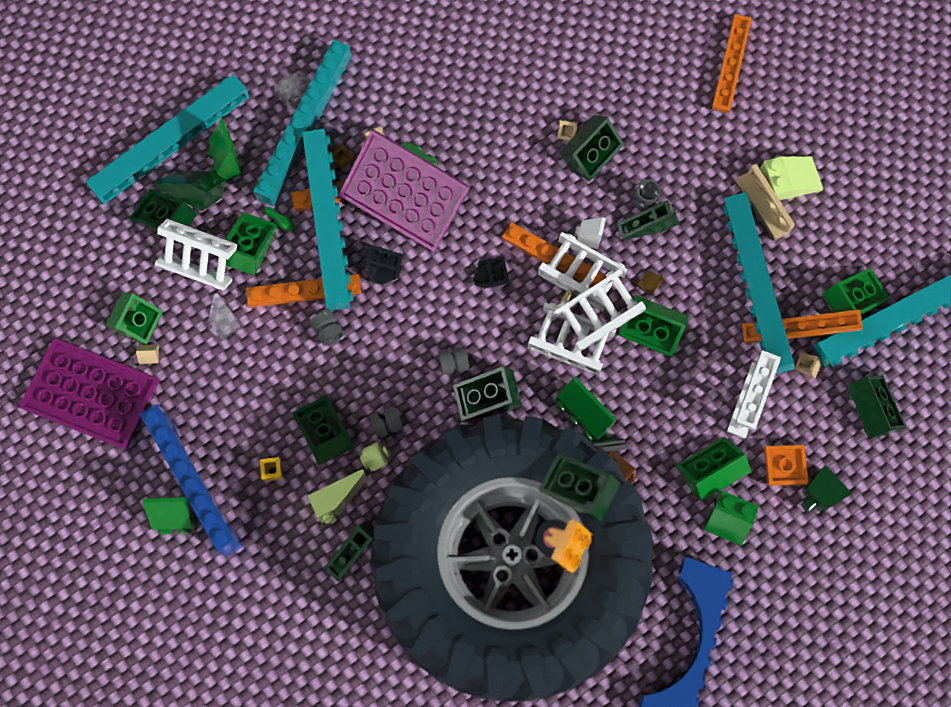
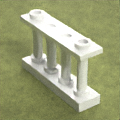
(200, 240)
(566, 280)
(600, 328)
(557, 350)
(753, 394)

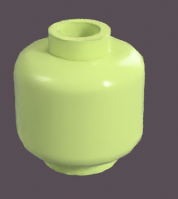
(375, 456)

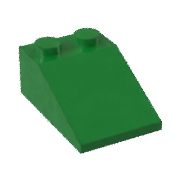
(223, 152)
(252, 240)
(857, 293)
(170, 515)

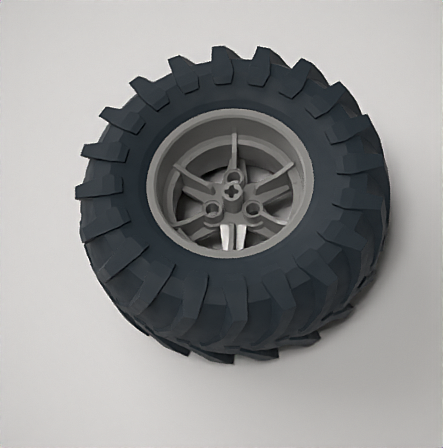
(467, 640)

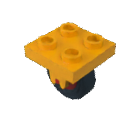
(563, 542)

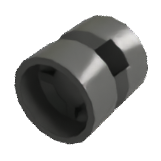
(646, 194)
(325, 325)
(453, 360)
(386, 422)

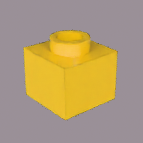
(267, 464)

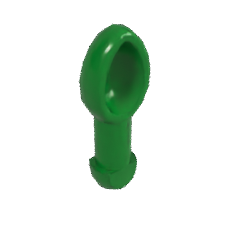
(283, 221)

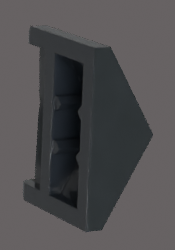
(382, 264)
(491, 273)

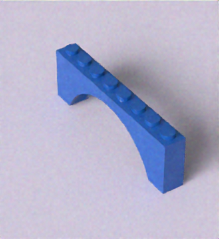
(212, 519)
(708, 591)

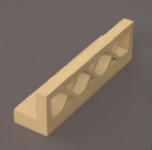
(765, 203)

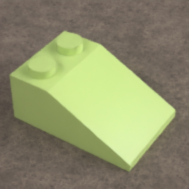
(791, 176)
(335, 497)

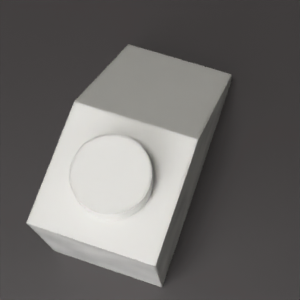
(590, 232)

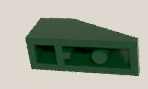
(650, 221)
(351, 551)

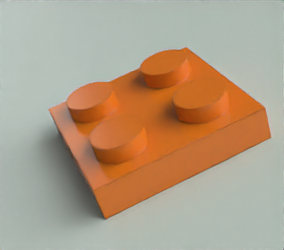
(786, 465)

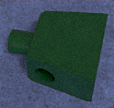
(824, 491)

